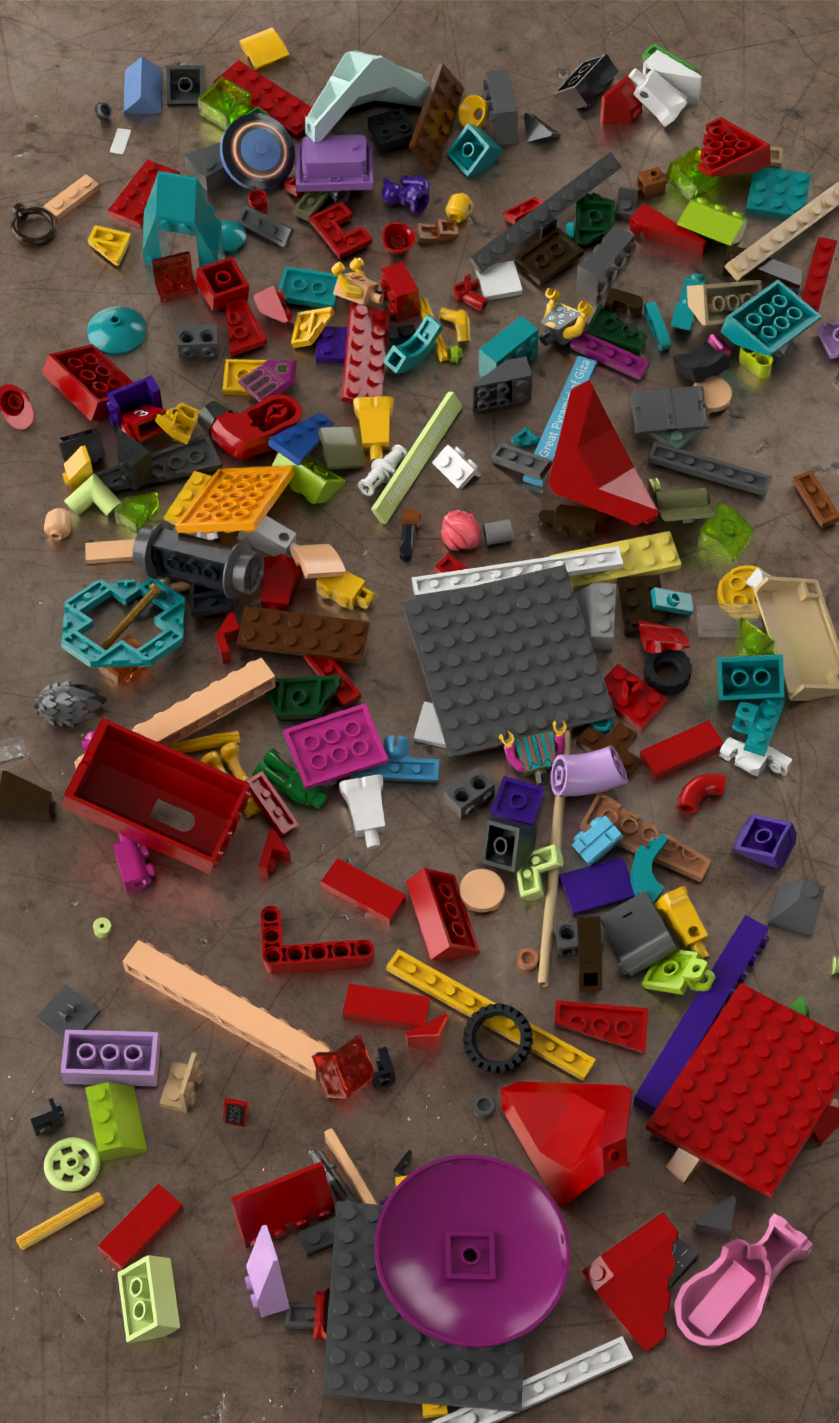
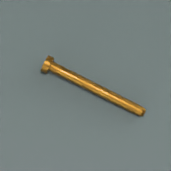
(155, 590)

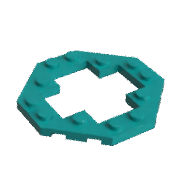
(122, 654)

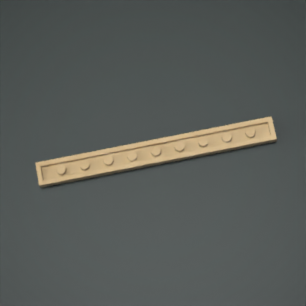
(784, 233)

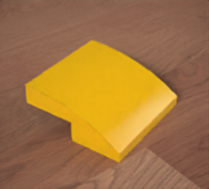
(264, 48)

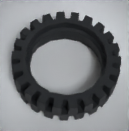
(473, 1025)

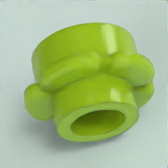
(455, 354)

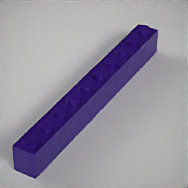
(703, 1011)

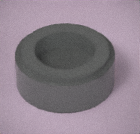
(484, 1106)

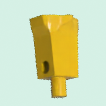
(374, 422)
(683, 921)

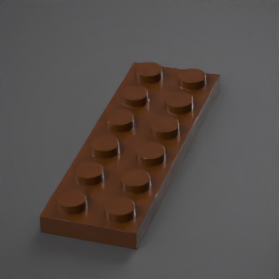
(436, 117)
(303, 634)

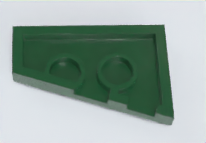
(615, 331)

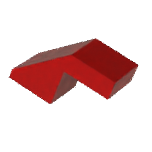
(227, 634)

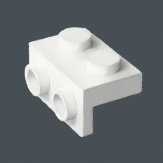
(455, 466)

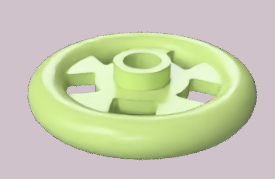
(79, 1182)

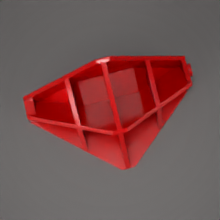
(593, 463)
(570, 1131)

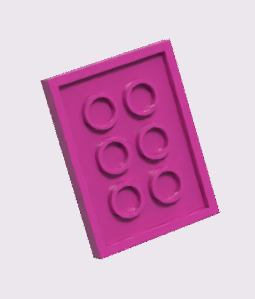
(335, 746)

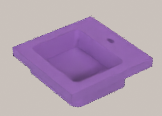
(334, 164)

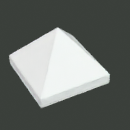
(757, 577)

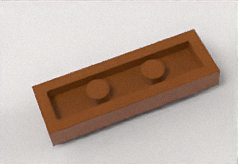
(816, 499)

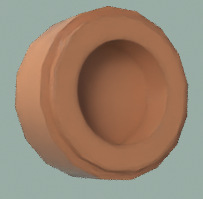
(528, 959)

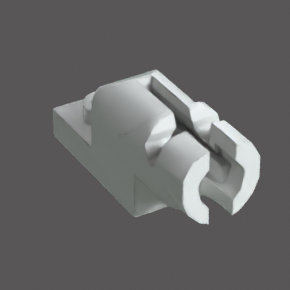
(753, 762)

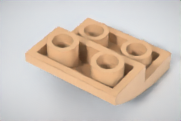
(318, 560)

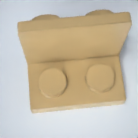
(180, 1085)

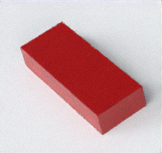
(681, 751)
(363, 891)
(385, 1007)
(140, 1227)

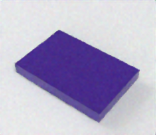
(597, 886)

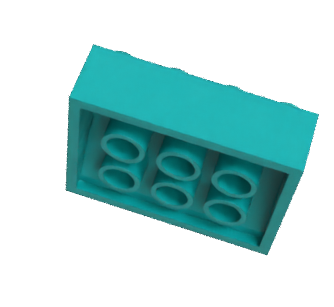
(769, 320)

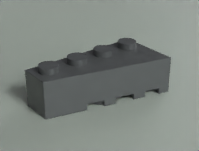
(501, 107)
(207, 167)
(604, 262)

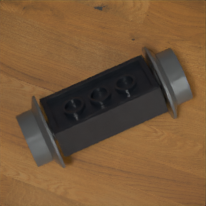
(198, 560)

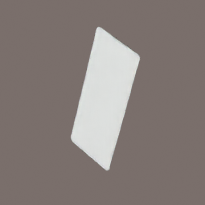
(120, 141)

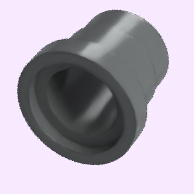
(339, 196)

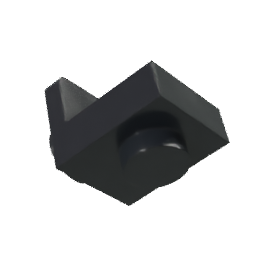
(47, 1122)

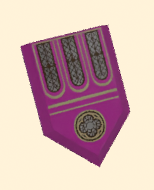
(270, 378)

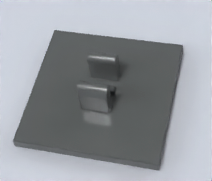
(67, 1012)

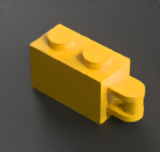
(345, 590)

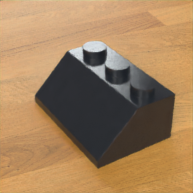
(587, 82)

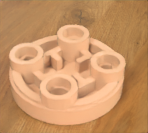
(717, 393)
(482, 890)

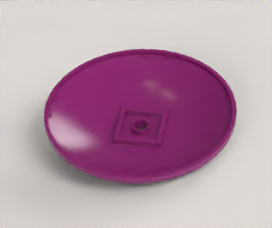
(482, 1209)

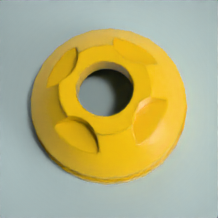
(469, 109)

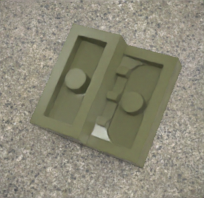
(342, 447)

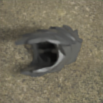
(68, 703)

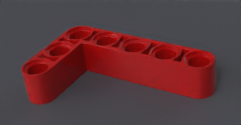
(308, 951)

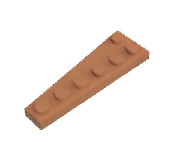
(637, 832)

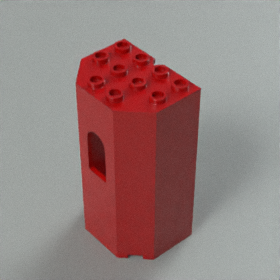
(128, 774)

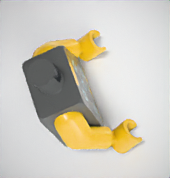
(561, 321)

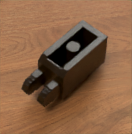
(570, 522)

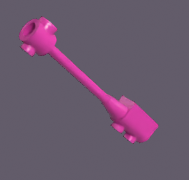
(130, 855)

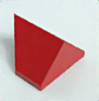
(429, 1036)

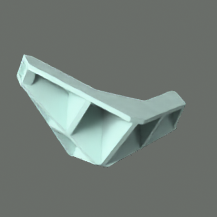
(361, 80)

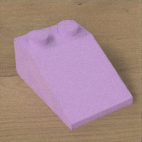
(265, 1277)

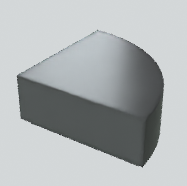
(146, 612)

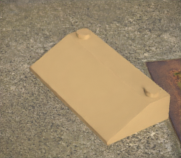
(803, 633)

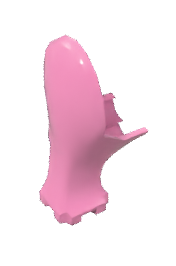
(731, 1293)

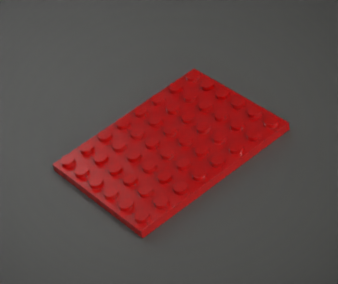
(752, 1090)

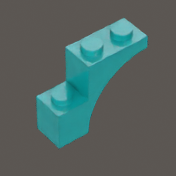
(683, 316)

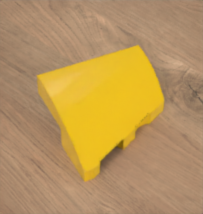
(179, 421)

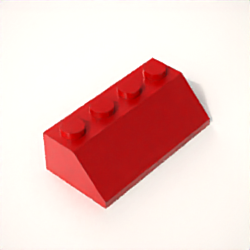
(442, 916)

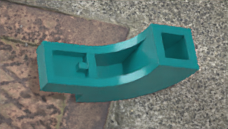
(417, 348)
(641, 869)

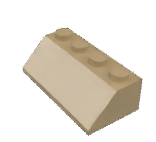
(716, 301)

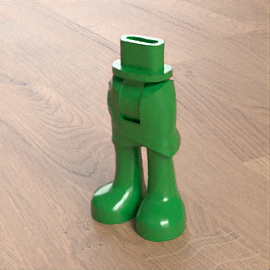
(292, 785)

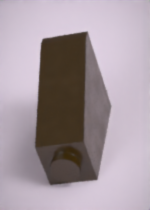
(24, 800)

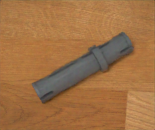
(318, 1155)

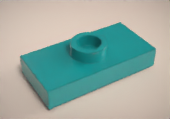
(672, 601)

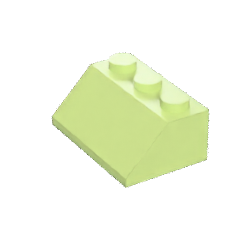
(148, 1299)

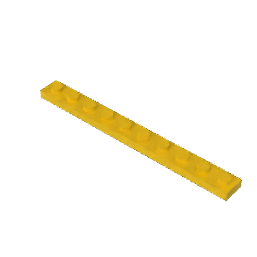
(468, 1002)

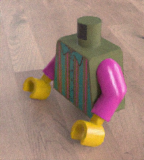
(536, 752)

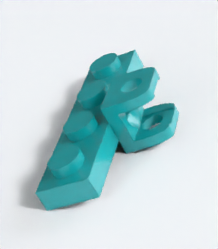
(759, 723)

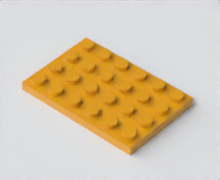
(235, 499)

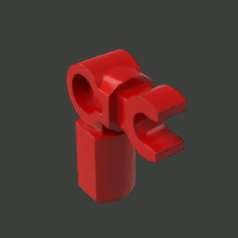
(463, 293)

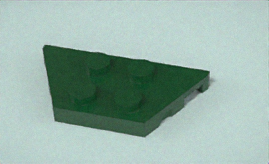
(593, 219)
(303, 696)

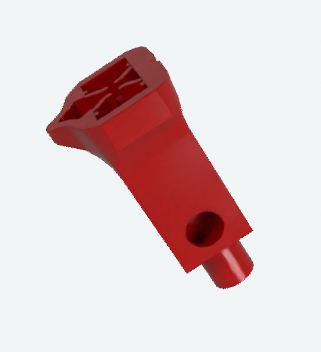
(279, 582)

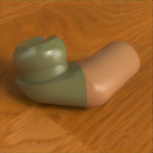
(178, 587)

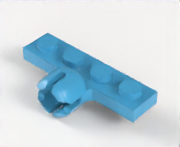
(402, 766)

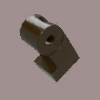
(624, 303)

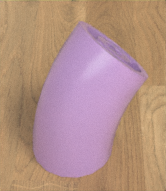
(587, 773)

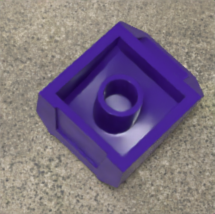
(766, 840)

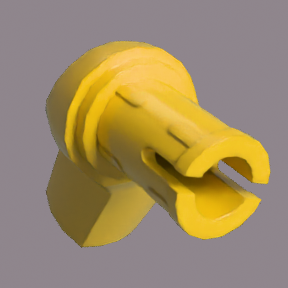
(461, 321)

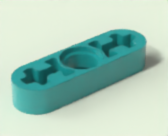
(657, 326)

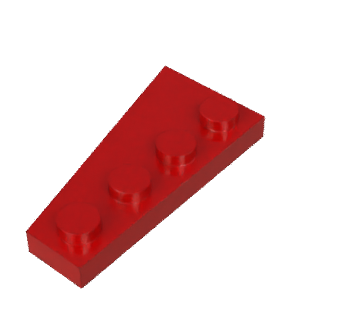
(609, 1023)

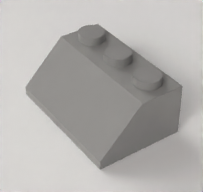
(598, 612)

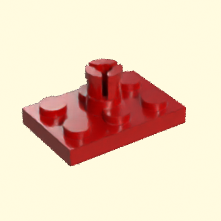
(633, 698)

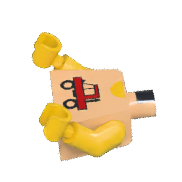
(356, 285)

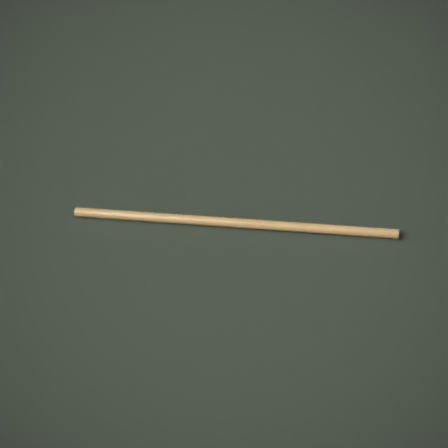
(552, 884)

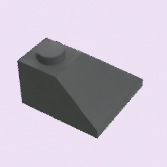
(797, 906)

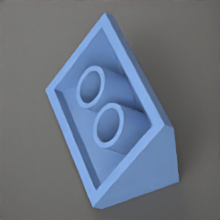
(143, 88)

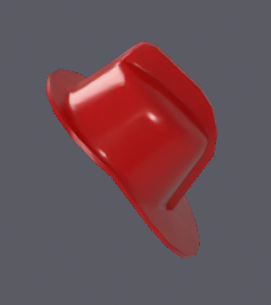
(16, 406)

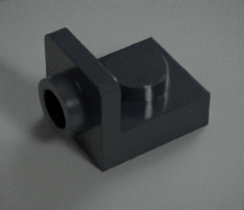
(400, 334)
(385, 1067)

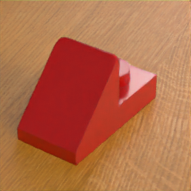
(273, 850)

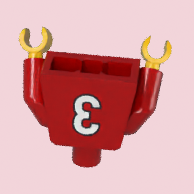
(141, 422)

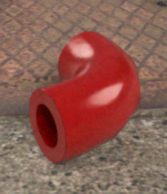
(699, 788)

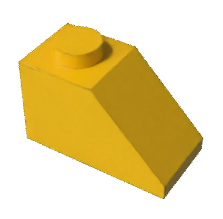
(77, 469)

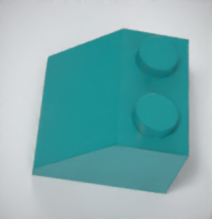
(474, 150)

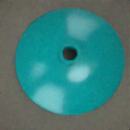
(117, 330)

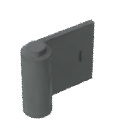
(638, 934)

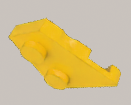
(110, 243)
(310, 325)

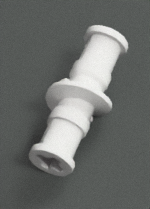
(382, 470)

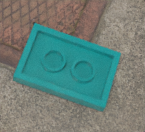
(308, 287)

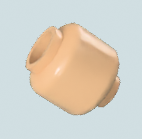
(58, 524)

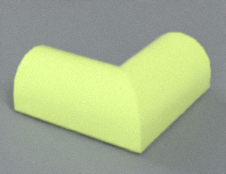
(91, 492)
(530, 873)

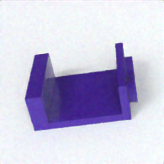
(131, 397)

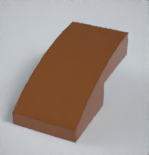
(441, 231)

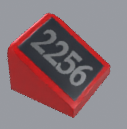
(235, 1112)

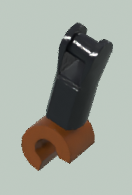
(410, 521)

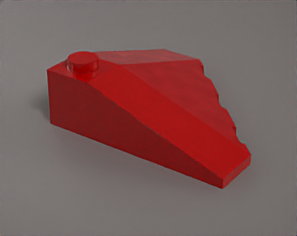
(731, 150)
(636, 1279)

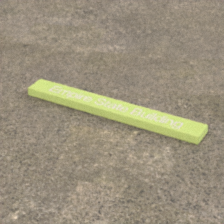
(416, 458)

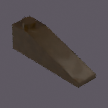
(768, 271)

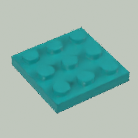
(778, 192)

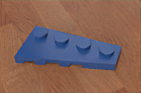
(300, 439)

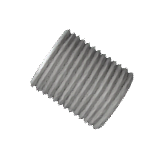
(498, 532)

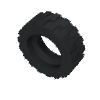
(668, 686)

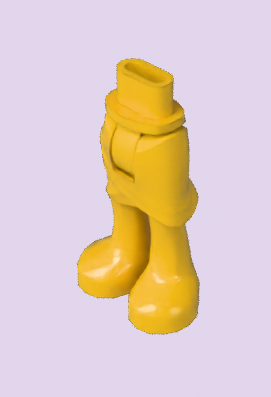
(229, 755)

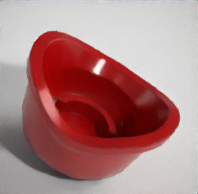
(398, 237)

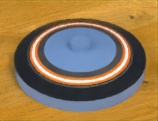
(257, 152)

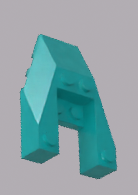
(180, 207)

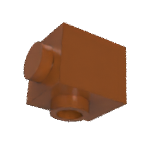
(651, 182)

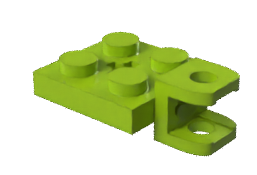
(689, 971)

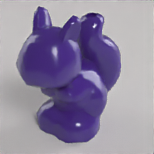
(415, 192)

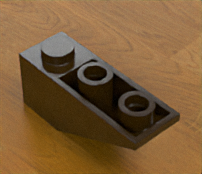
(589, 953)

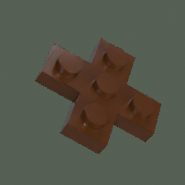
(619, 739)

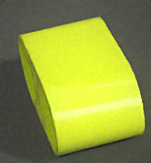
(756, 362)

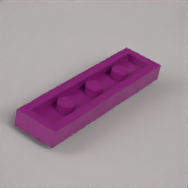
(610, 355)

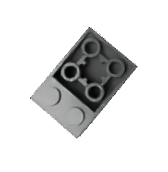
(503, 385)

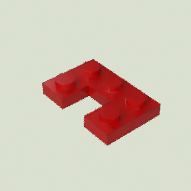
(327, 225)

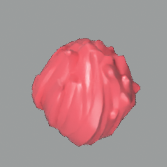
(460, 531)

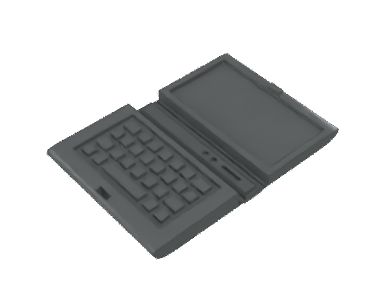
(669, 409)

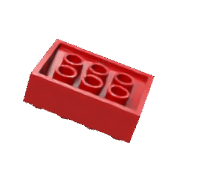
(85, 378)
(284, 1204)

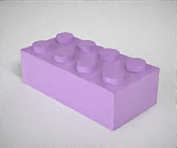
(110, 1056)

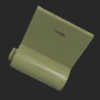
(683, 504)

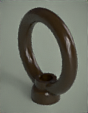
(20, 213)

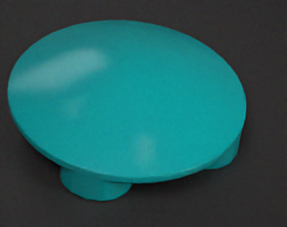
(233, 236)

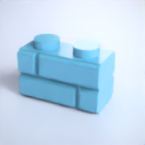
(597, 840)

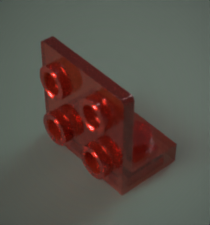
(174, 276)
(344, 1069)

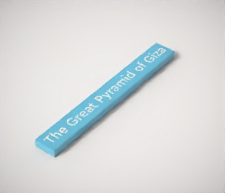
(546, 448)

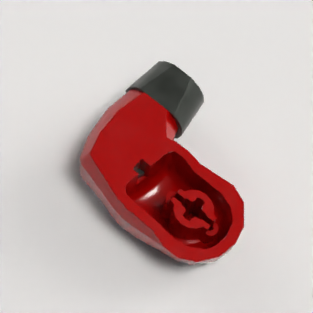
(249, 432)

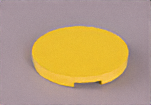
(733, 587)

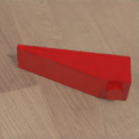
(660, 229)

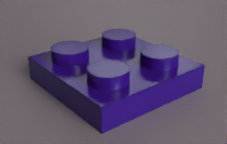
(331, 345)
(517, 801)

